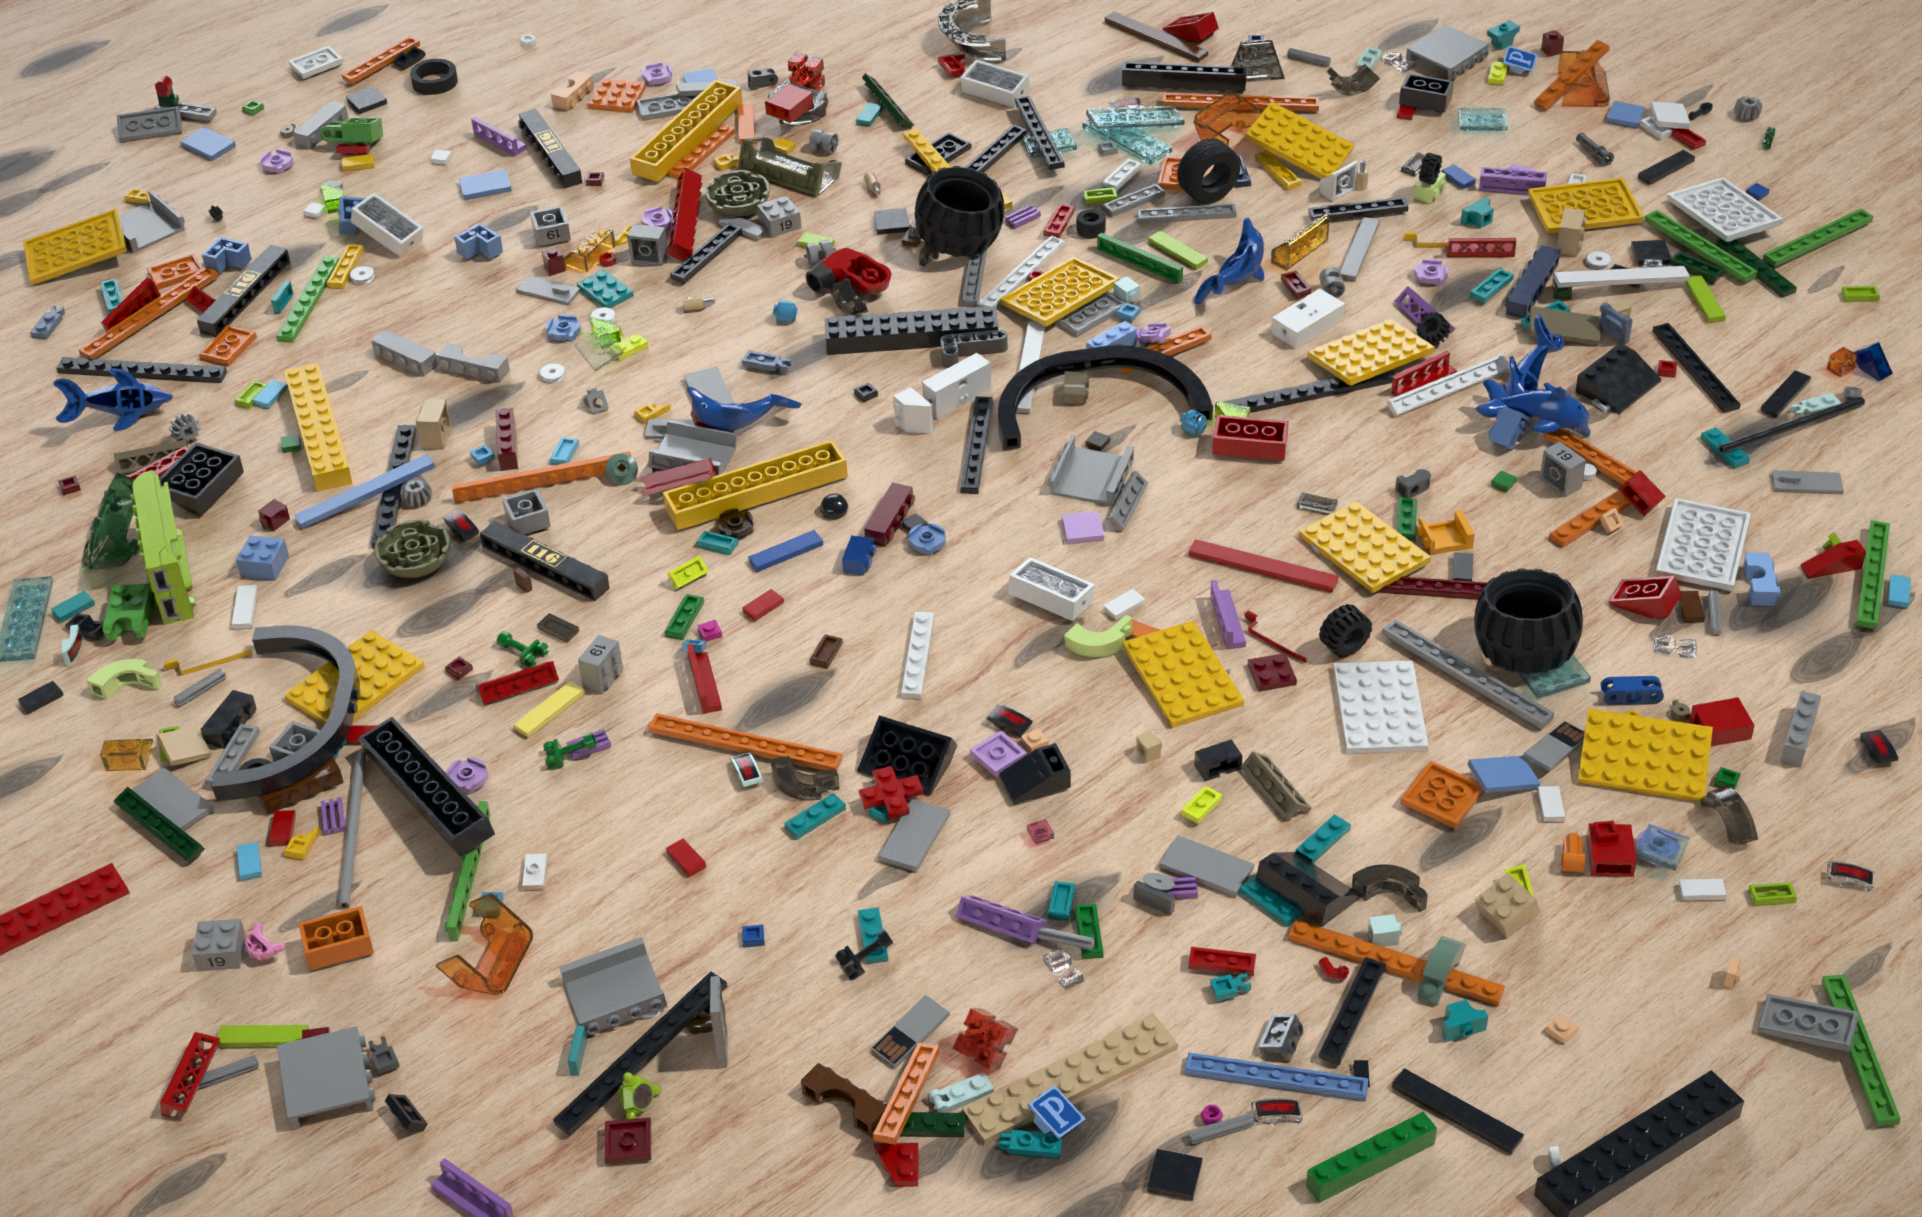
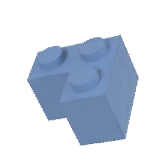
(344, 214)
(477, 240)
(225, 253)
(1508, 427)

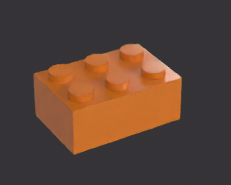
(335, 938)

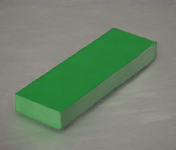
(1407, 517)
(684, 617)
(1089, 926)

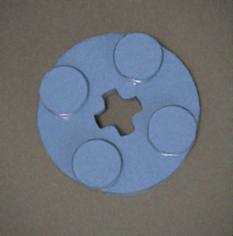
(556, 328)
(929, 546)

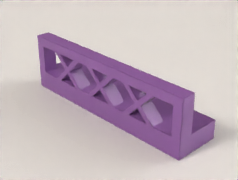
(497, 137)
(1510, 180)
(1418, 301)
(1227, 617)
(1000, 918)
(469, 1194)

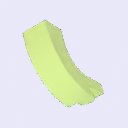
(1098, 643)
(121, 673)

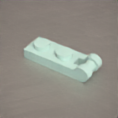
(960, 1093)

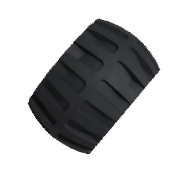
(959, 211)
(1528, 621)

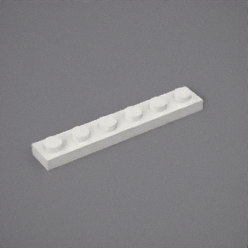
(918, 655)

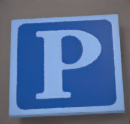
(1519, 60)
(1055, 1113)

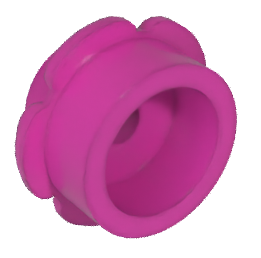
(1211, 1111)

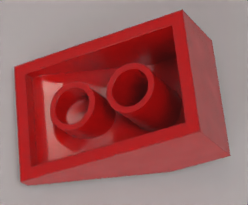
(1193, 27)
(1647, 596)

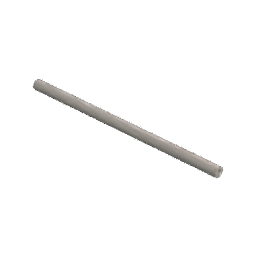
(352, 829)

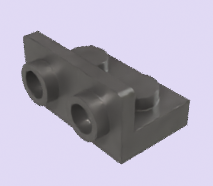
(1282, 1035)

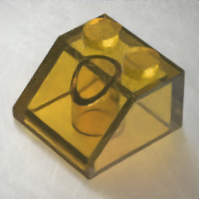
(126, 754)

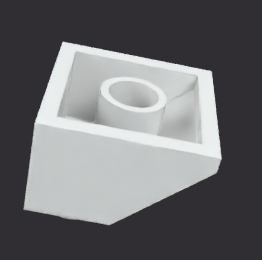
(1340, 182)
(913, 412)

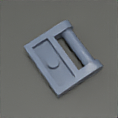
(1615, 323)

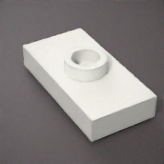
(534, 872)

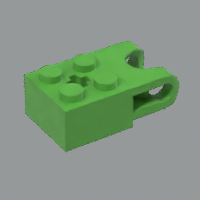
(354, 131)
(129, 609)

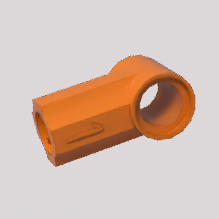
(1572, 857)

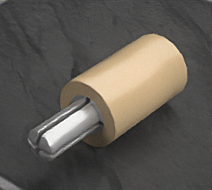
(1362, 177)
(872, 182)
(696, 303)

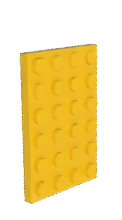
(1299, 141)
(1604, 203)
(74, 246)
(1059, 291)
(1370, 352)
(1364, 546)
(380, 670)
(1183, 674)
(1645, 755)

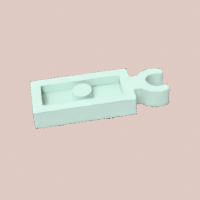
(1814, 404)

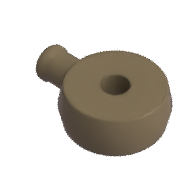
(287, 131)
(1680, 711)

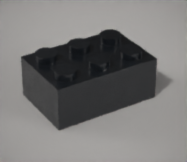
(1426, 92)

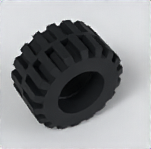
(1345, 630)

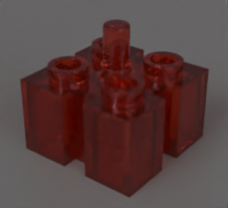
(806, 71)
(985, 1038)

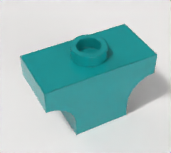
(1503, 34)
(1478, 213)
(1463, 1021)

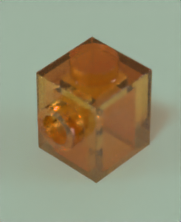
(1842, 362)

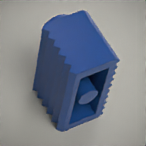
(858, 555)

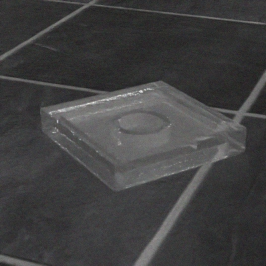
(599, 348)

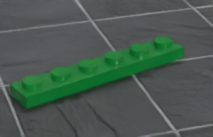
(1140, 258)

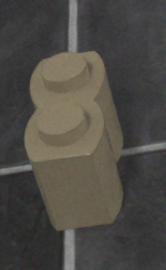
(1075, 387)

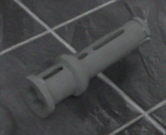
(1599, 152)

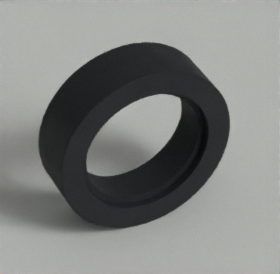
(436, 86)

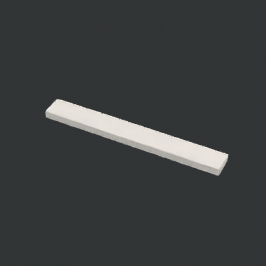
(1021, 272)
(1621, 276)
(1031, 353)
(1448, 385)

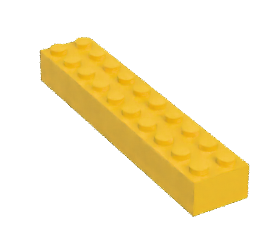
(686, 130)
(318, 427)
(755, 484)

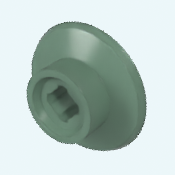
(615, 474)

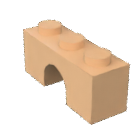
(579, 86)

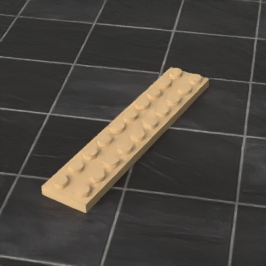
(1072, 1075)

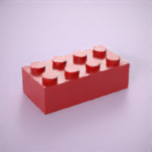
(1250, 437)

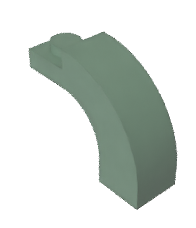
(1438, 968)

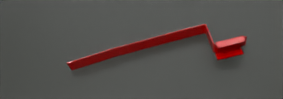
(1252, 617)

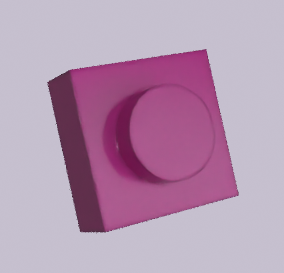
(710, 630)

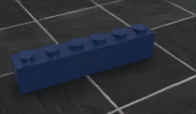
(1532, 281)

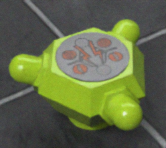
(636, 1094)

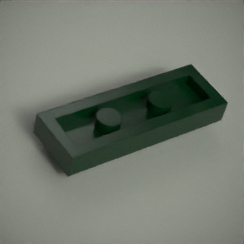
(1697, 266)
(935, 1124)

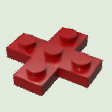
(890, 792)

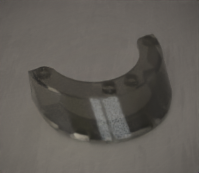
(960, 18)

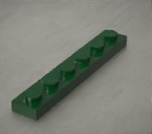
(889, 104)
(1764, 272)
(159, 825)

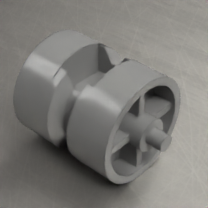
(821, 140)
(816, 253)
(1332, 281)

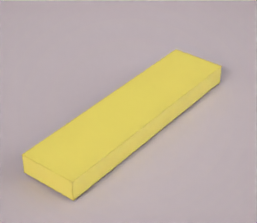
(549, 709)

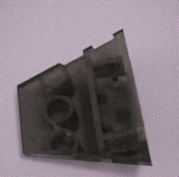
(1259, 58)

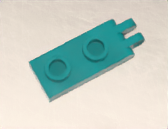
(1030, 1144)

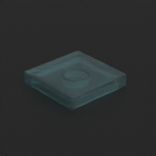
(1662, 847)

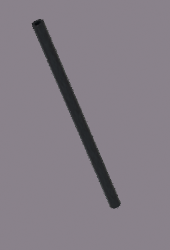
(1790, 425)

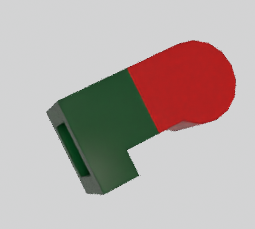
(165, 92)

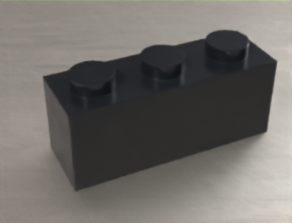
(226, 719)

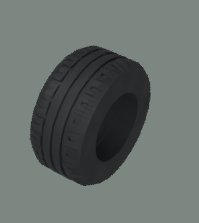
(1199, 160)

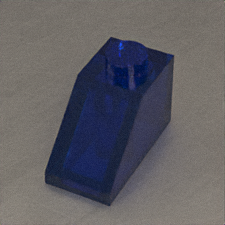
(1873, 361)

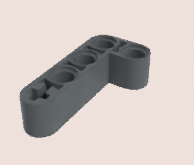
(970, 343)

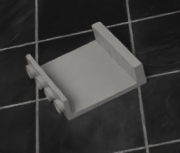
(1449, 50)
(150, 223)
(692, 443)
(1090, 474)
(613, 986)
(325, 1074)

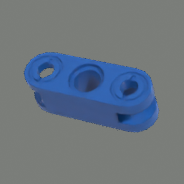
(1632, 690)

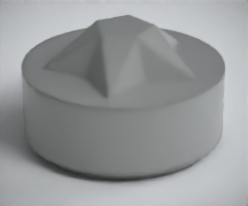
(1852, 392)

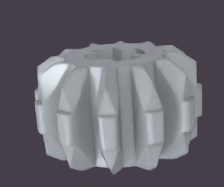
(1748, 108)
(184, 428)
(416, 492)

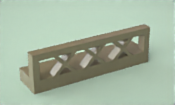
(147, 452)
(1274, 785)

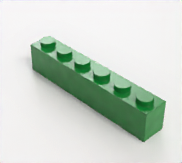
(1371, 1157)

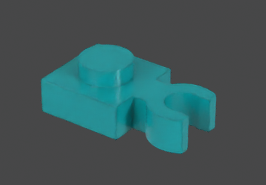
(1227, 987)

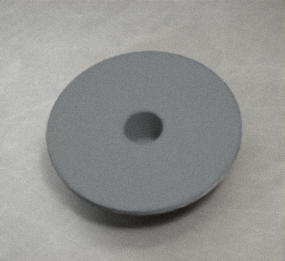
(1158, 881)

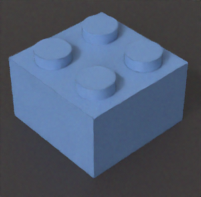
(262, 557)

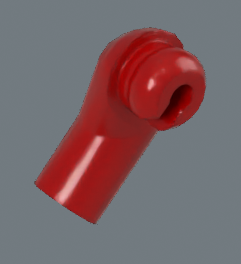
(1331, 972)

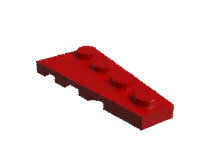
(137, 299)

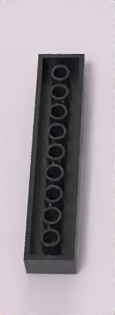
(904, 329)
(427, 786)
(1639, 1147)

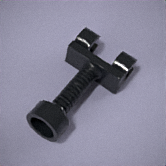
(845, 955)

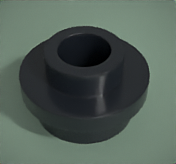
(216, 212)

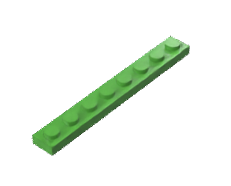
(1817, 237)
(1701, 246)
(307, 300)
(1873, 575)
(465, 882)
(1863, 1056)

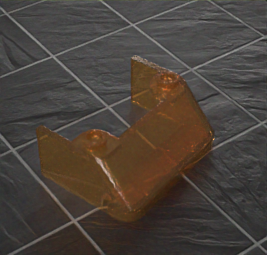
(1591, 90)
(1224, 113)
(507, 945)

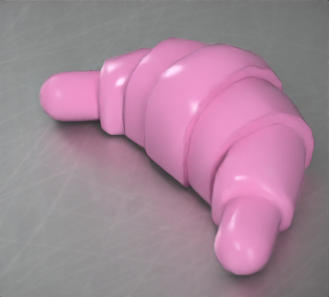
(259, 946)

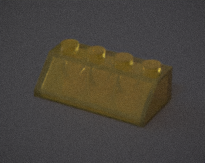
(1301, 243)

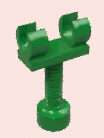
(527, 656)
(556, 749)

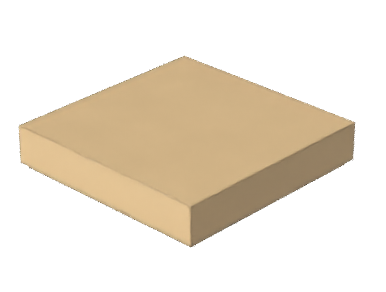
(184, 745)

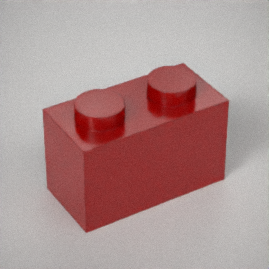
(1642, 492)

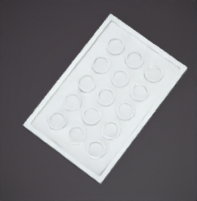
(1725, 209)
(1703, 544)
(1380, 707)

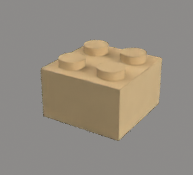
(1571, 232)
(433, 424)
(1507, 905)

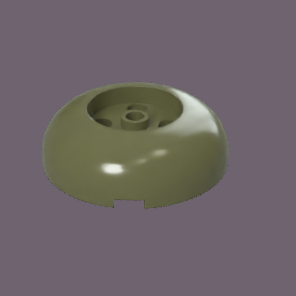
(737, 193)
(413, 548)

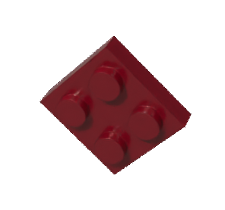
(1272, 672)
(628, 1140)

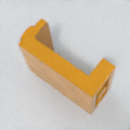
(1446, 535)

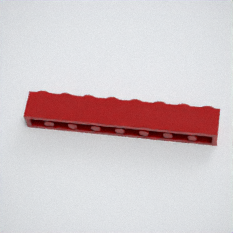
(684, 215)

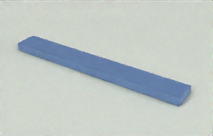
(364, 491)
(1276, 1076)

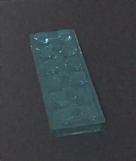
(1135, 117)
(1133, 141)
(24, 618)

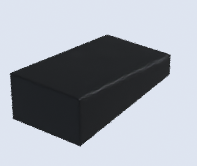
(1361, 1069)

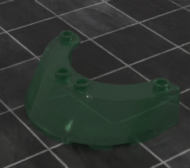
(107, 541)

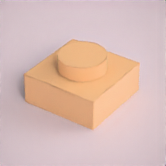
(1611, 520)
(1034, 740)
(1733, 973)
(1562, 1029)

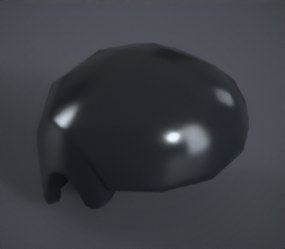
(834, 506)

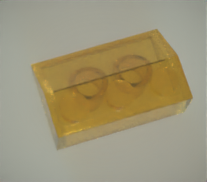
(587, 252)

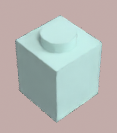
(1127, 290)
(1384, 930)

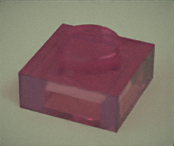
(1040, 831)

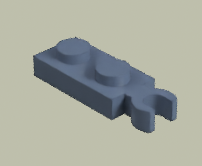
(47, 323)
(765, 361)

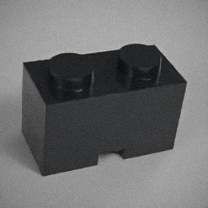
(1218, 759)

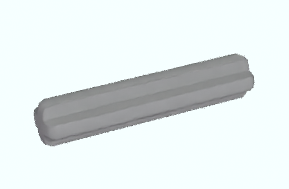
(1310, 57)
(1714, 612)
(199, 687)
(1066, 938)
(228, 1071)
(1220, 1128)

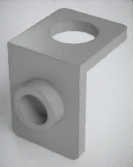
(591, 395)

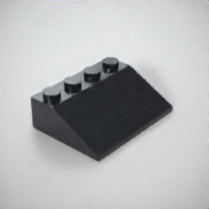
(1617, 379)
(201, 477)
(908, 751)
(1305, 885)

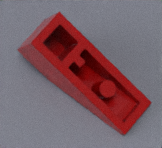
(1837, 559)

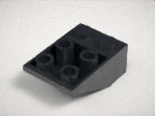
(1037, 774)

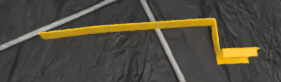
(1412, 236)
(171, 664)

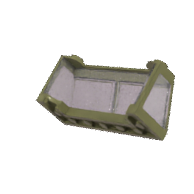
(759, 157)

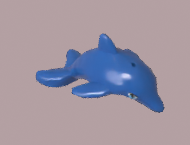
(1239, 266)
(1526, 373)
(125, 399)
(1550, 405)
(734, 416)

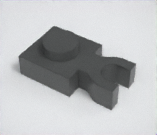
(383, 1056)

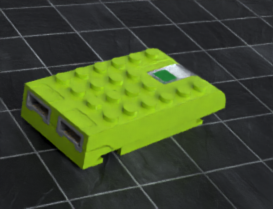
(162, 548)

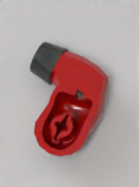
(844, 264)

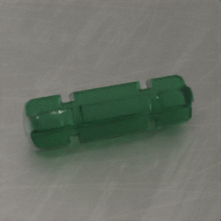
(1768, 139)

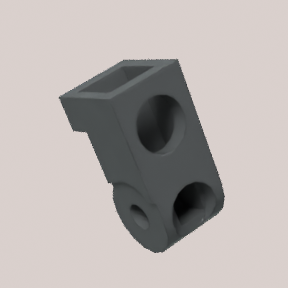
(761, 77)
(1413, 484)

